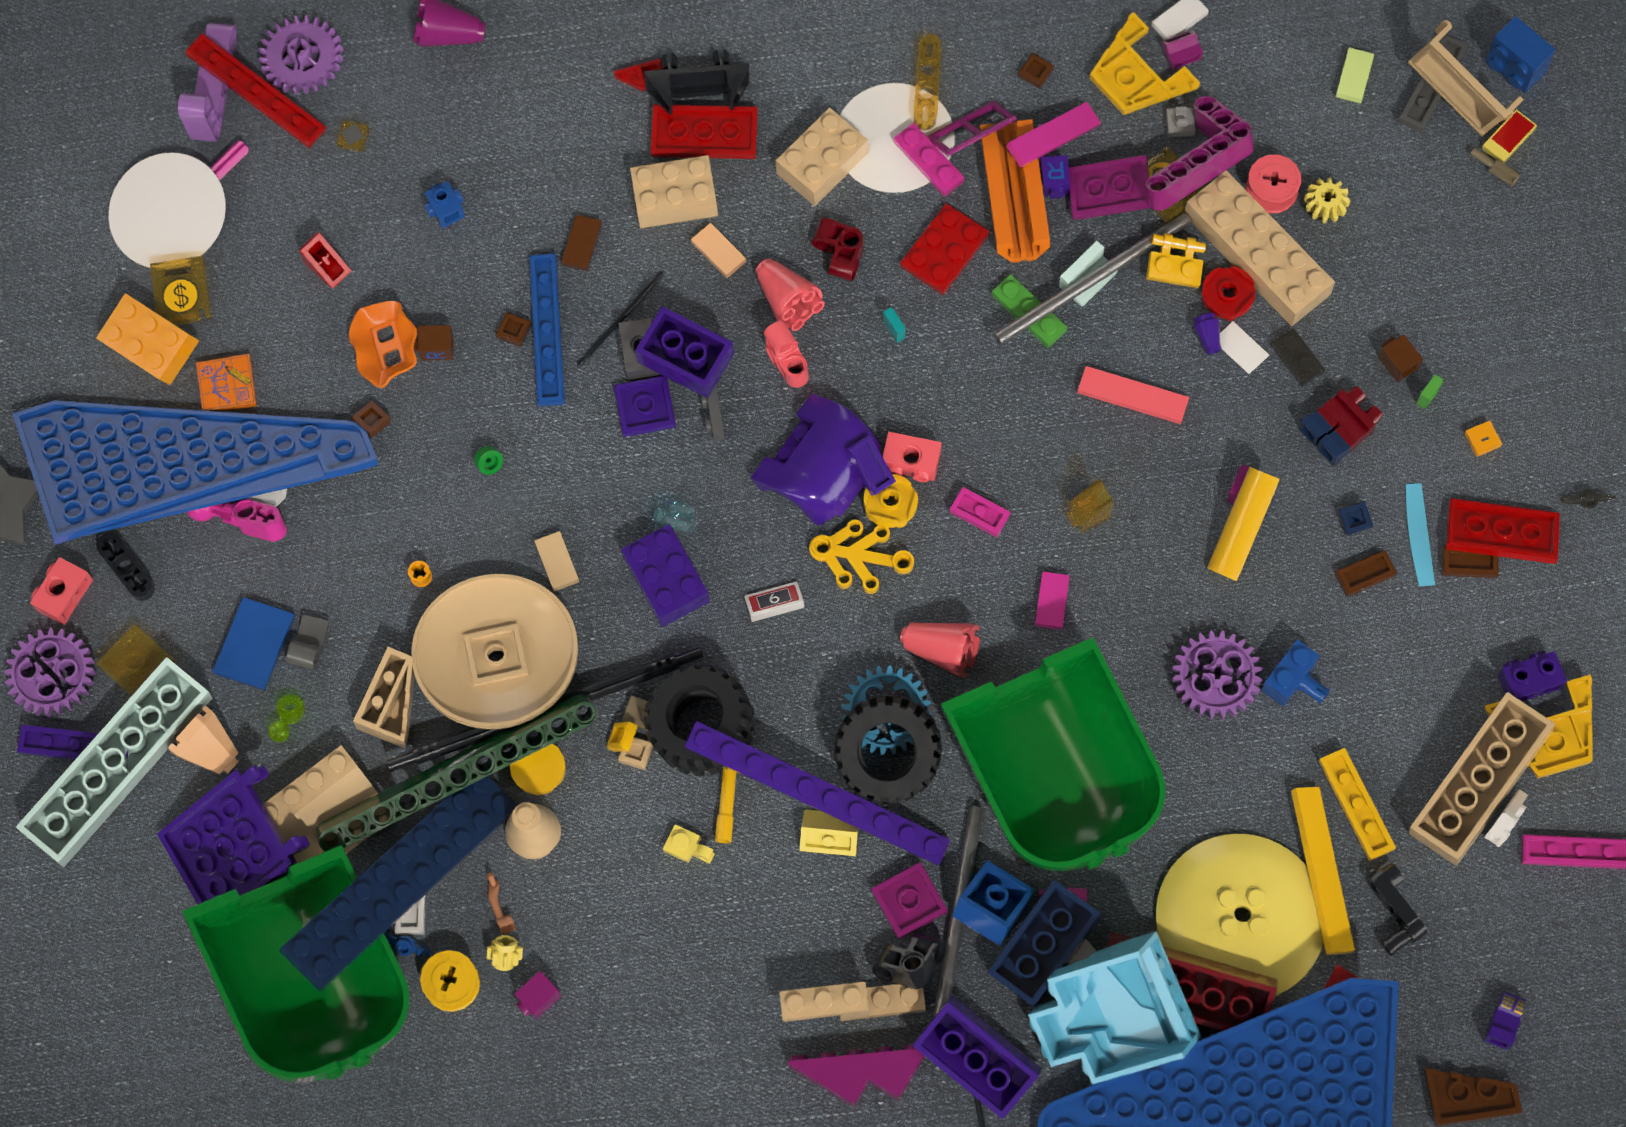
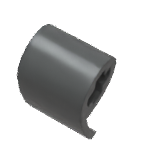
(308, 646)

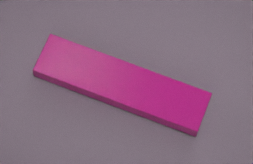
(1053, 134)
(1574, 851)

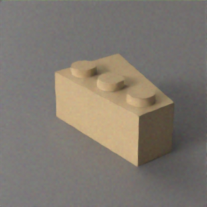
(388, 700)

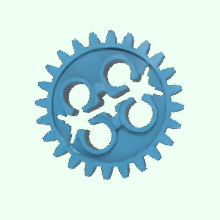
(873, 682)

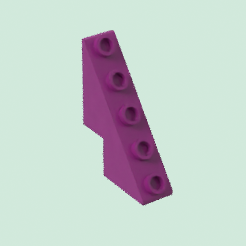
(850, 1074)

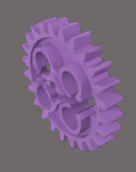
(31, 690)
(1214, 699)

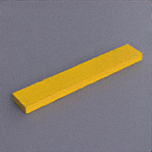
(1322, 870)

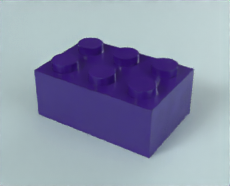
(684, 352)
(665, 575)

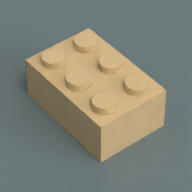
(822, 156)
(674, 191)

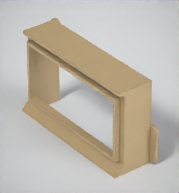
(1459, 85)

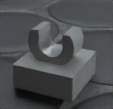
(1180, 122)

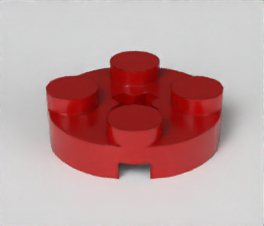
(1227, 278)

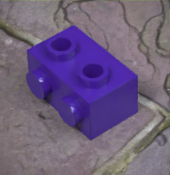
(1533, 676)

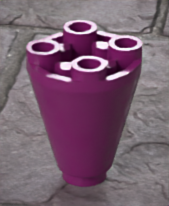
(446, 25)

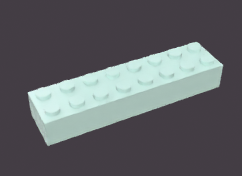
(102, 773)

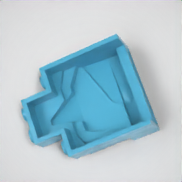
(1116, 1012)

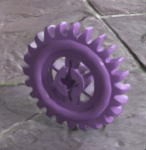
(296, 38)

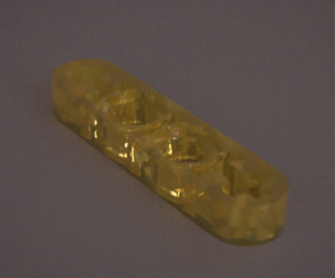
(927, 82)

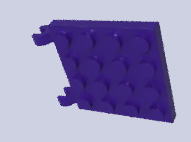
(229, 840)

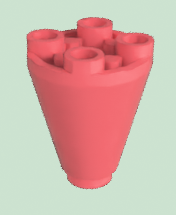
(789, 294)

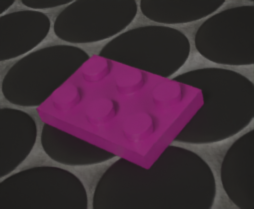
(1109, 187)

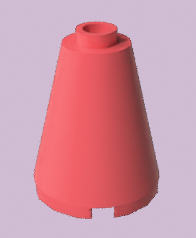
(943, 644)

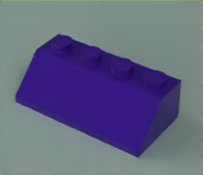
(977, 1057)

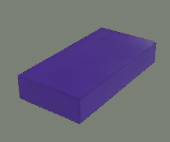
(870, 465)

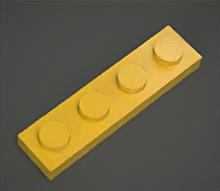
(1357, 804)

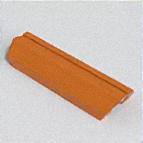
(1015, 196)

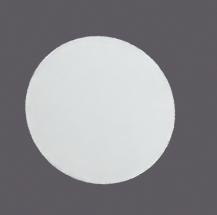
(880, 116)
(166, 209)

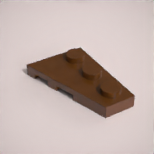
(1468, 1099)

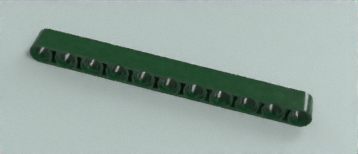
(448, 785)

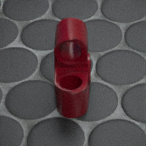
(832, 238)

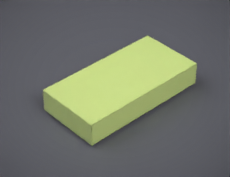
(1355, 75)

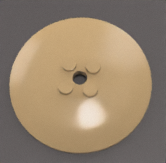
(490, 616)

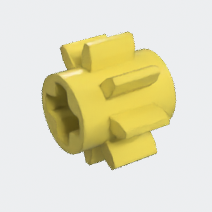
(504, 952)

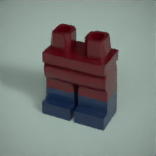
(1340, 424)

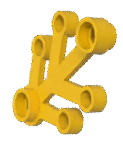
(857, 554)

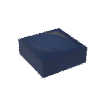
(1355, 518)

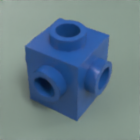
(444, 204)

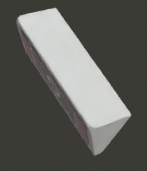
(774, 601)

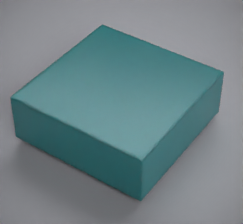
(894, 324)

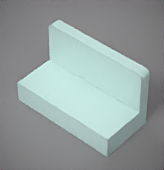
(1082, 266)

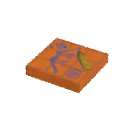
(226, 383)

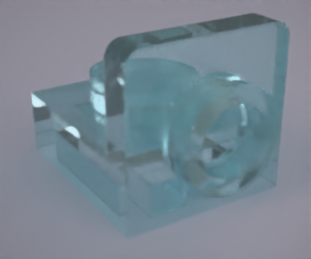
(677, 515)

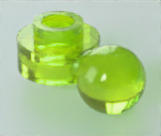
(279, 730)

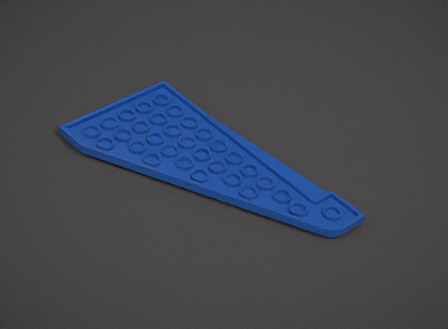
(1296, 1066)

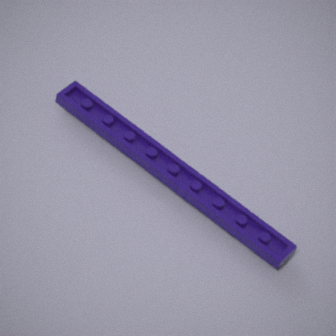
(816, 793)

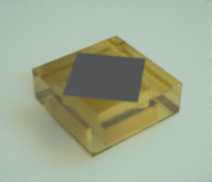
(353, 136)

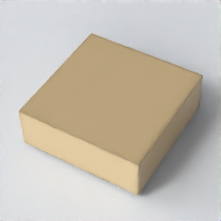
(638, 754)

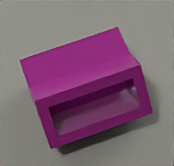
(1182, 49)

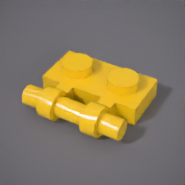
(1173, 268)

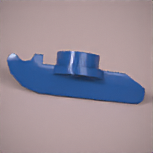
(406, 945)

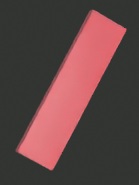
(1133, 395)

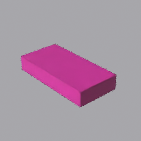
(1052, 600)

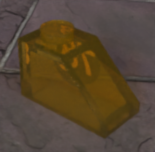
(1090, 507)

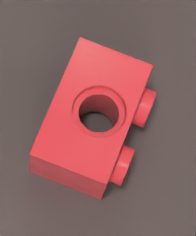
(927, 452)
(61, 606)

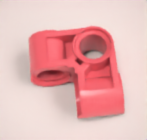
(785, 354)

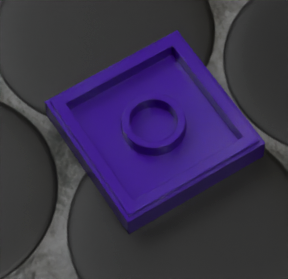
(644, 406)

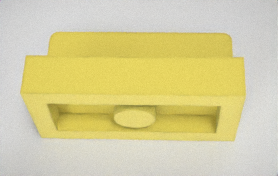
(827, 834)

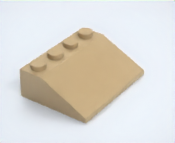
(318, 795)

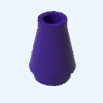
(1208, 331)

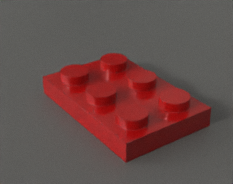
(944, 249)

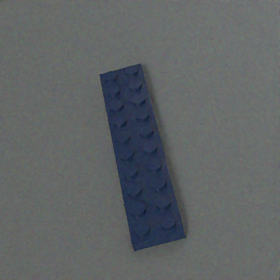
(397, 881)

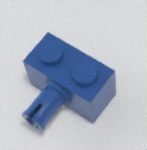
(1294, 675)

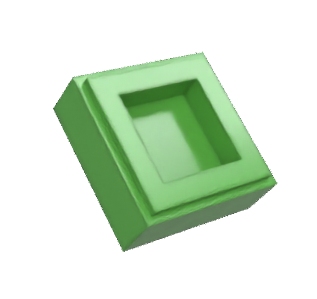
(1430, 391)

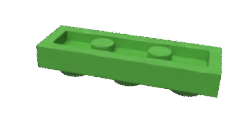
(1018, 301)

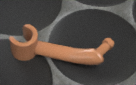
(506, 922)

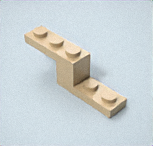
(850, 1002)

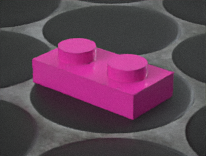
(980, 512)

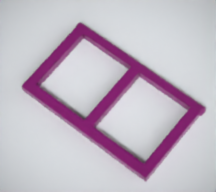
(964, 121)

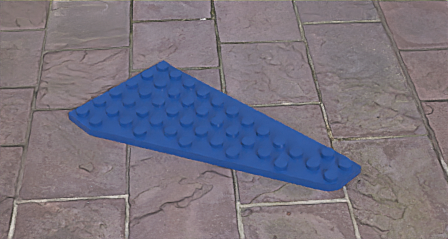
(138, 464)

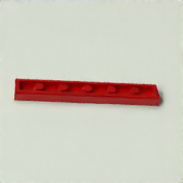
(255, 90)

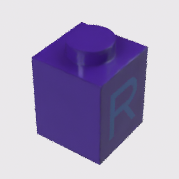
(1055, 176)

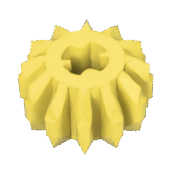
(1337, 200)

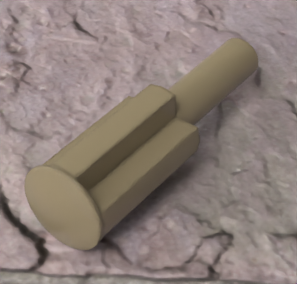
(1497, 168)

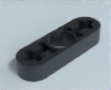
(120, 548)

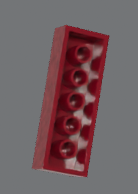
(1217, 992)

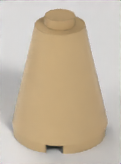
(532, 830)

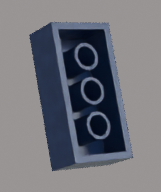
(1045, 942)

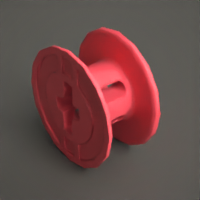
(1279, 171)

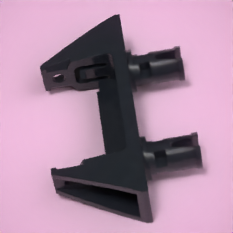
(697, 81)

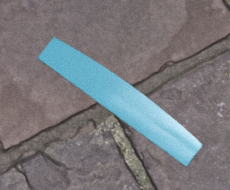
(1419, 534)

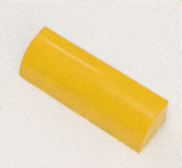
(1243, 523)

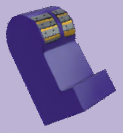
(1505, 1021)

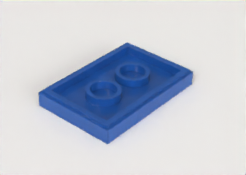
(253, 644)

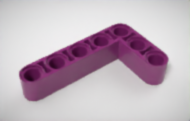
(1228, 144)

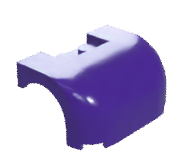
(813, 461)

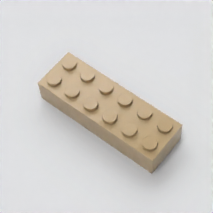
(1260, 247)
(1481, 778)

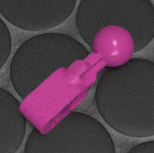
(250, 516)

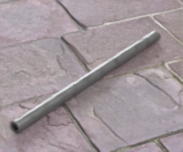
(1088, 280)
(956, 927)

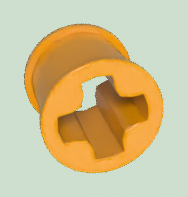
(419, 566)

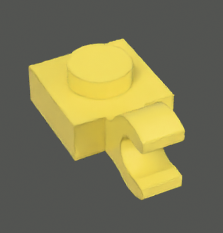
(685, 844)

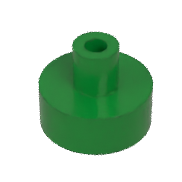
(488, 460)

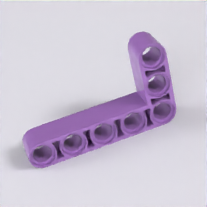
(204, 110)

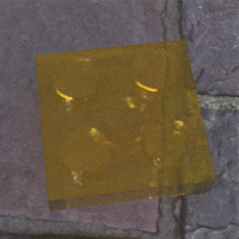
(132, 659)

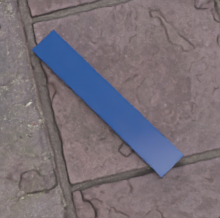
(547, 330)

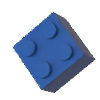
(1520, 55)
(993, 903)

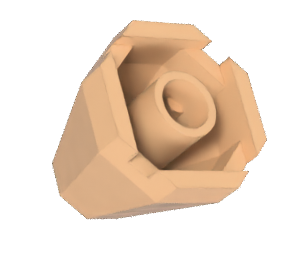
(206, 744)

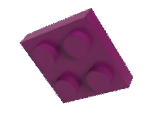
(909, 900)

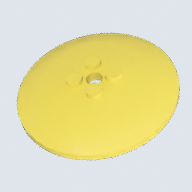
(1247, 873)

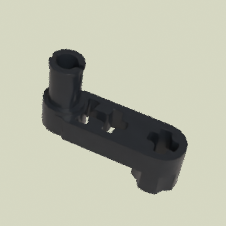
(1383, 884)

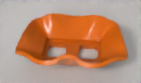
(369, 350)

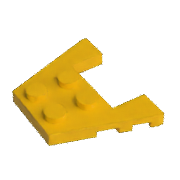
(1128, 78)
(1572, 735)

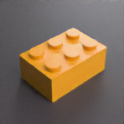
(147, 339)

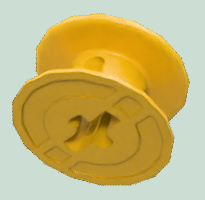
(442, 967)

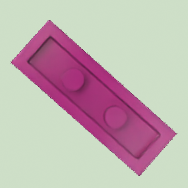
(928, 159)

